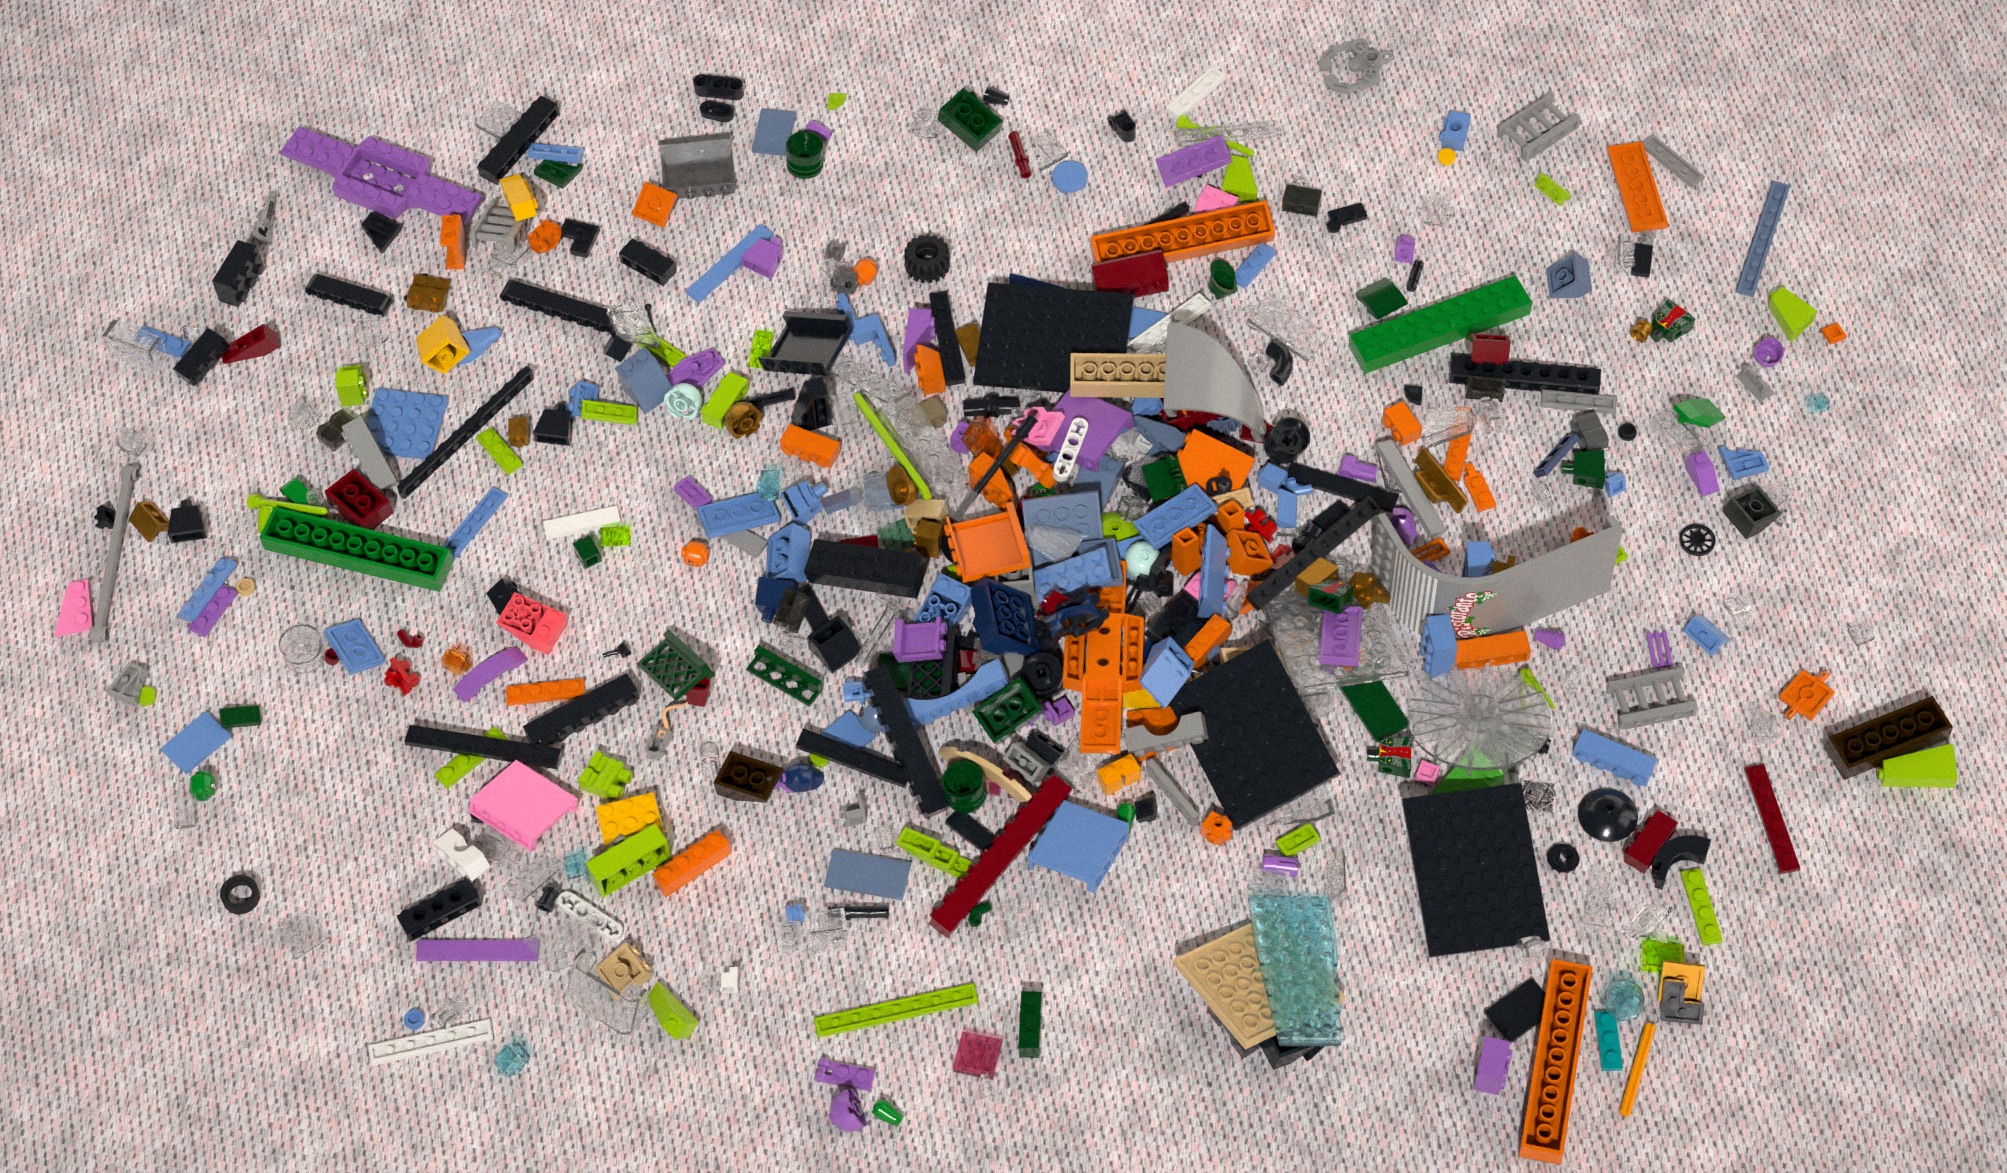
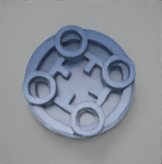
(1069, 177)

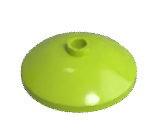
(1112, 521)

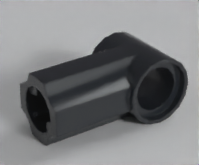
(1163, 589)

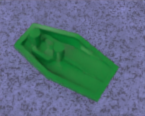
(1698, 412)

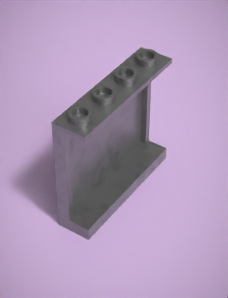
(697, 166)

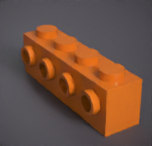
(1493, 649)
(691, 863)

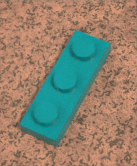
(1608, 1042)

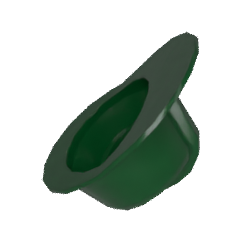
(1222, 279)

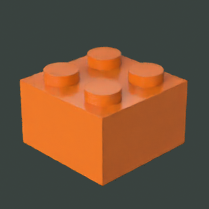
(1247, 553)

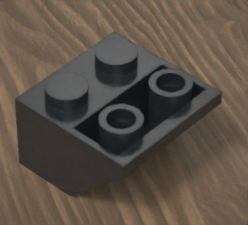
(833, 644)

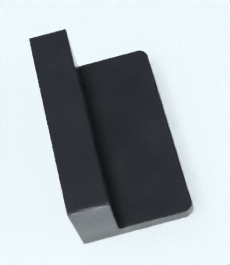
(1044, 748)

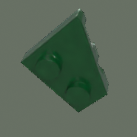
(557, 172)

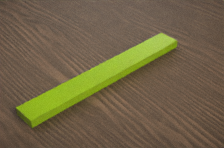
(892, 446)
(895, 1010)

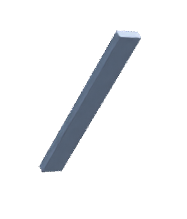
(1762, 239)

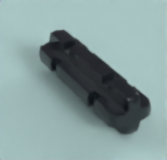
(1415, 275)

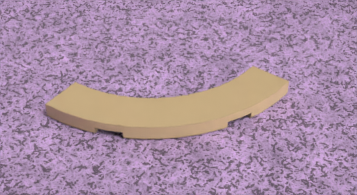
(989, 770)

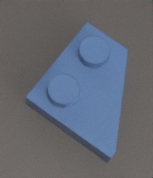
(1743, 462)

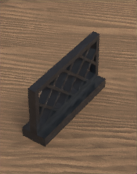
(949, 670)

